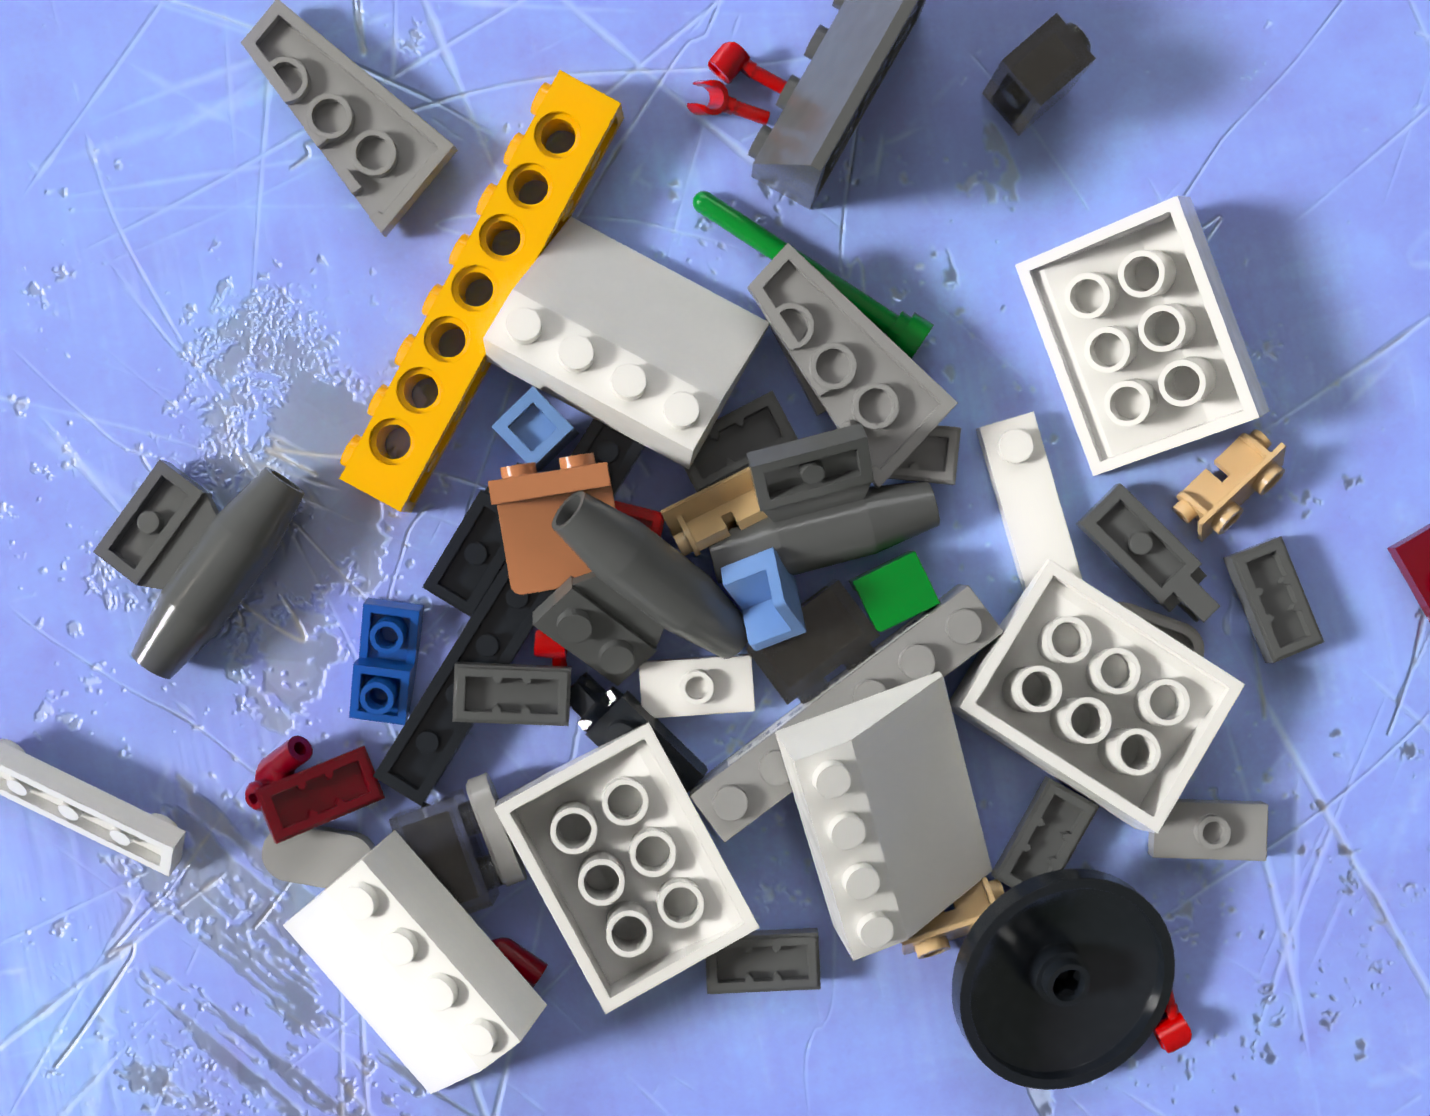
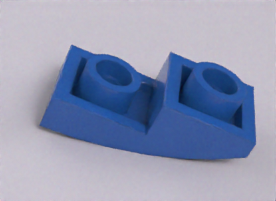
(386, 661)

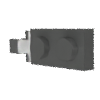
(1148, 553)

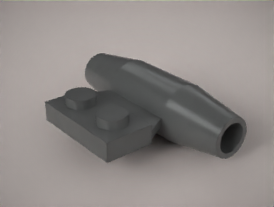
(824, 505)
(197, 556)
(631, 594)

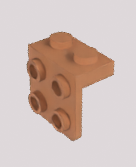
(526, 507)

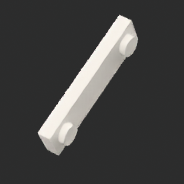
(1026, 496)
(90, 811)

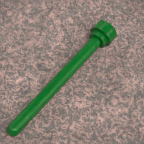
(902, 329)

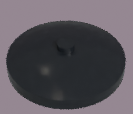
(1063, 978)

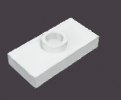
(697, 686)

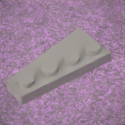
(360, 127)
(850, 361)

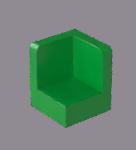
(895, 591)

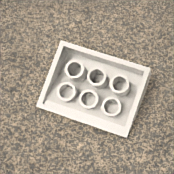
(1142, 336)
(624, 340)
(1097, 697)
(886, 811)
(625, 866)
(416, 966)

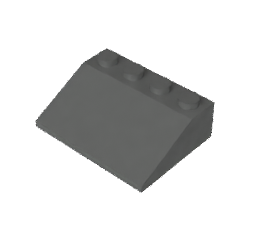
(831, 95)

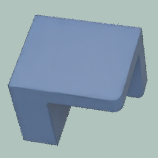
(535, 429)
(766, 597)

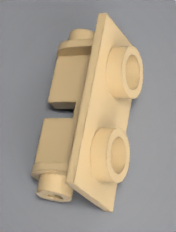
(1248, 470)
(712, 512)
(954, 923)

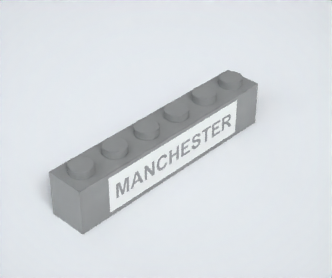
(929, 643)

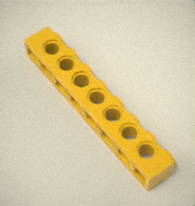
(557, 107)

